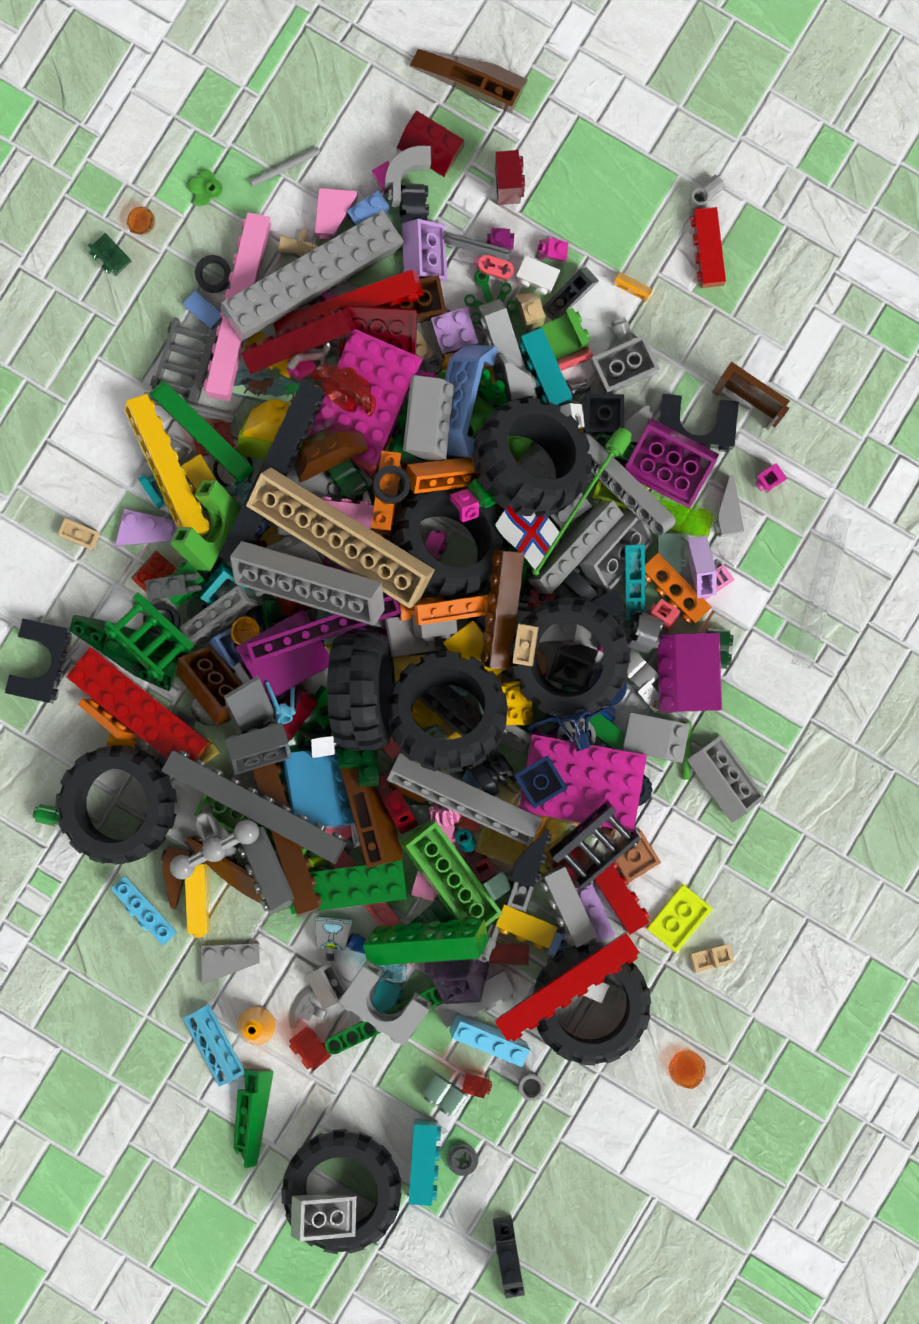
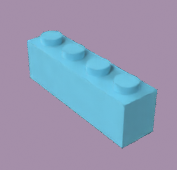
(488, 1040)

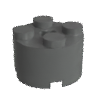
(643, 631)

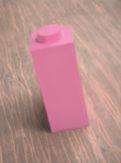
(332, 211)

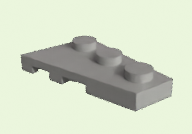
(226, 959)

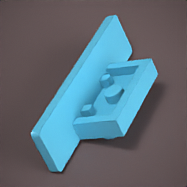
(145, 912)

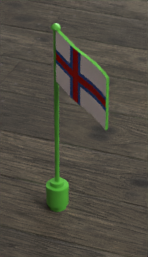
(538, 535)

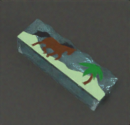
(263, 387)

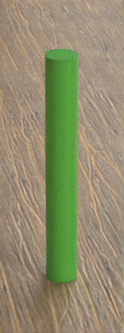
(686, 766)

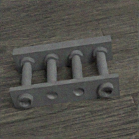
(198, 375)

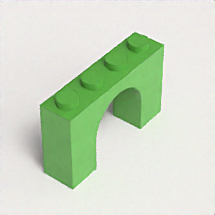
(223, 512)

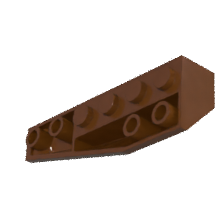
(474, 77)
(372, 822)
(230, 871)

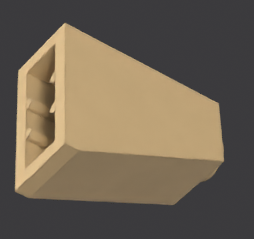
(530, 310)

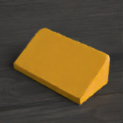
(632, 286)

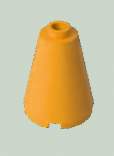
(261, 1020)

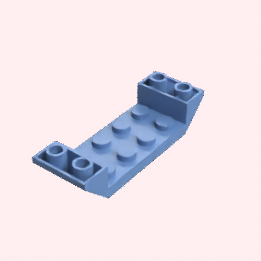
(465, 373)

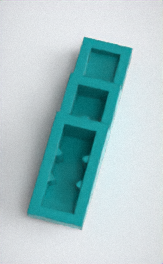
(634, 579)

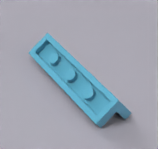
(216, 1044)

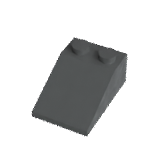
(249, 707)

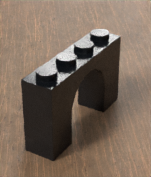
(720, 437)
(44, 687)

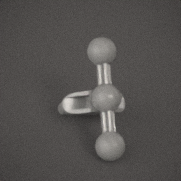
(216, 840)

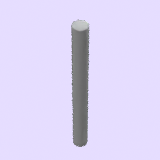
(285, 166)

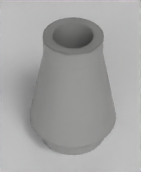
(621, 330)

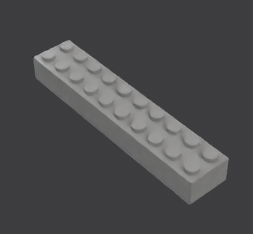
(311, 275)

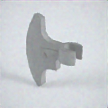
(304, 1009)

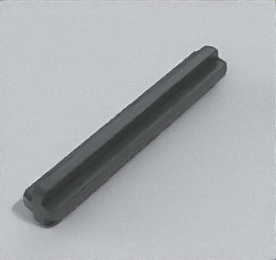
(477, 246)

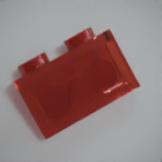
(154, 568)

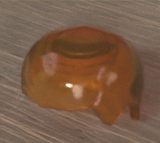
(141, 221)

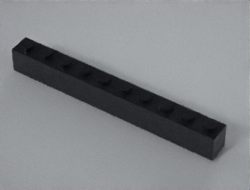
(278, 457)

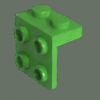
(566, 334)

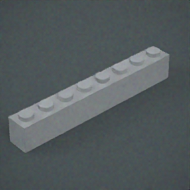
(465, 800)

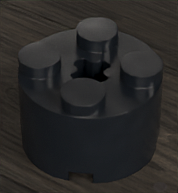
(413, 202)

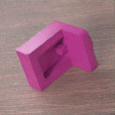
(552, 249)
(466, 504)

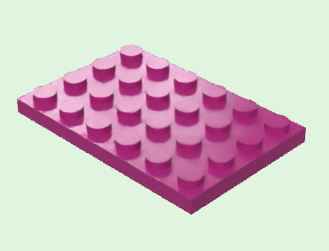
(389, 374)
(591, 780)

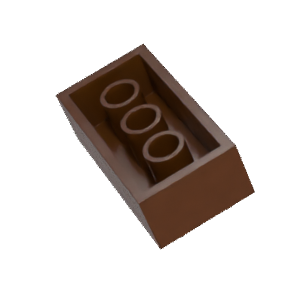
(429, 304)
(208, 681)

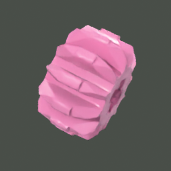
(443, 815)

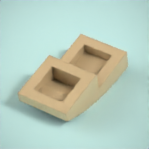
(711, 958)

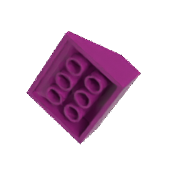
(671, 463)
(290, 667)
(689, 672)

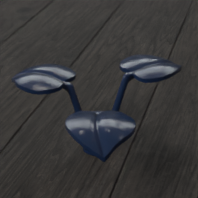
(579, 737)

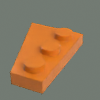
(107, 720)

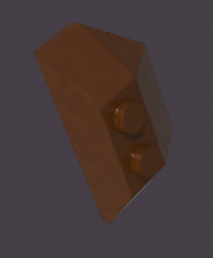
(328, 450)

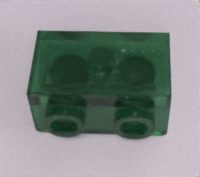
(110, 254)

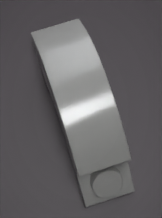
(409, 160)

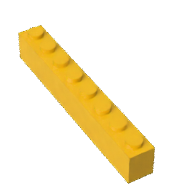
(165, 464)

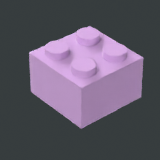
(453, 331)

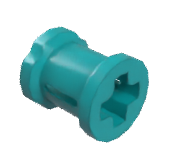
(465, 840)

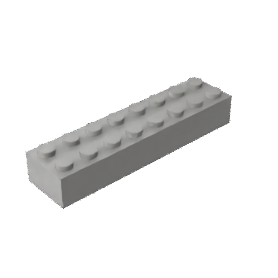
(308, 583)

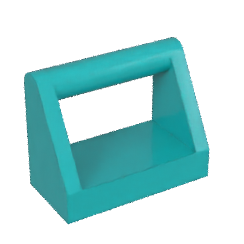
(215, 581)

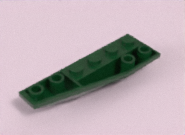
(93, 633)

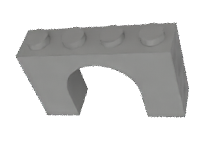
(396, 1026)

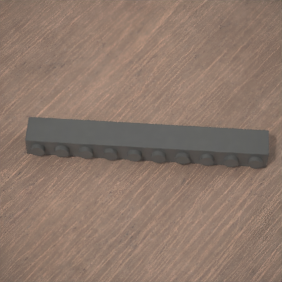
(253, 806)

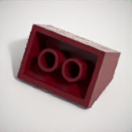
(426, 132)

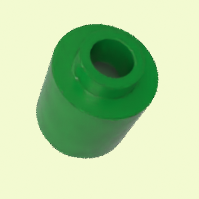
(46, 815)

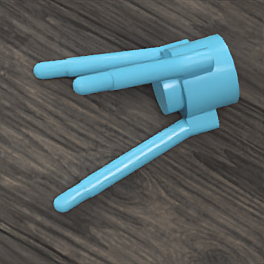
(282, 711)

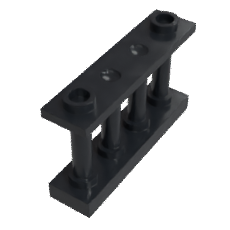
(590, 826)

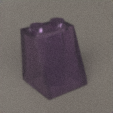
(461, 980)

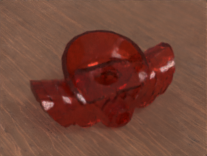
(345, 388)

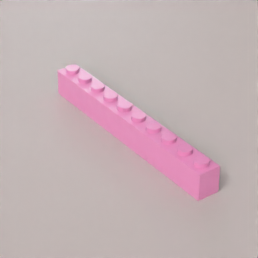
(246, 273)

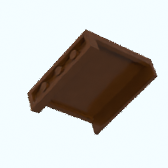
(753, 392)

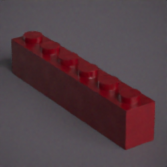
(298, 340)

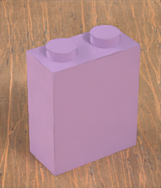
(702, 566)

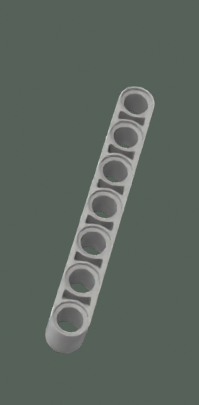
(629, 490)

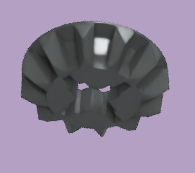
(467, 1168)

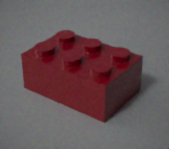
(509, 177)

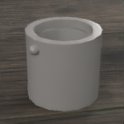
(531, 1086)

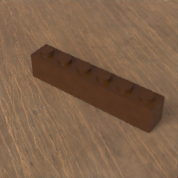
(502, 608)

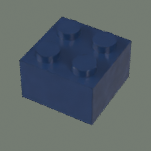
(540, 782)

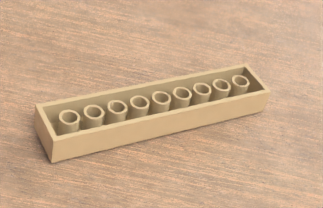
(339, 537)

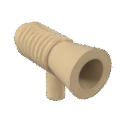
(299, 247)

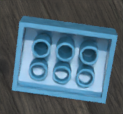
(317, 790)

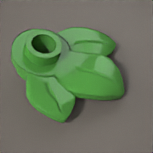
(202, 186)

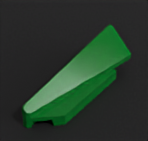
(251, 1114)

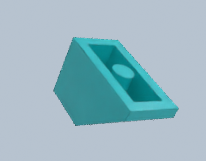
(387, 995)

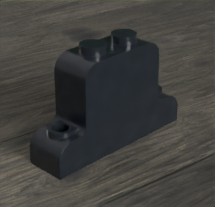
(508, 1257)

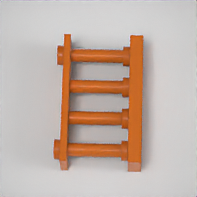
(384, 513)
(440, 610)

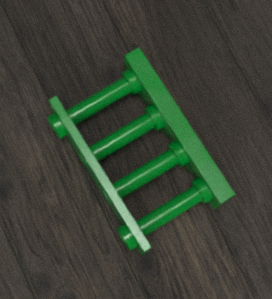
(154, 618)

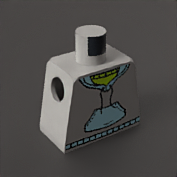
(332, 935)

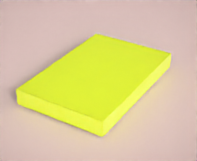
(679, 918)

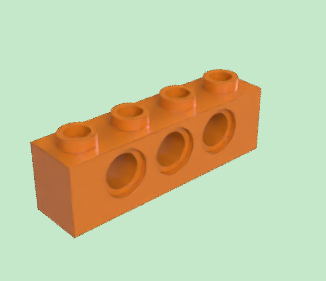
(700, 606)

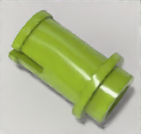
(316, 862)

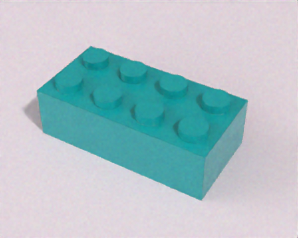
(544, 368)
(423, 1160)

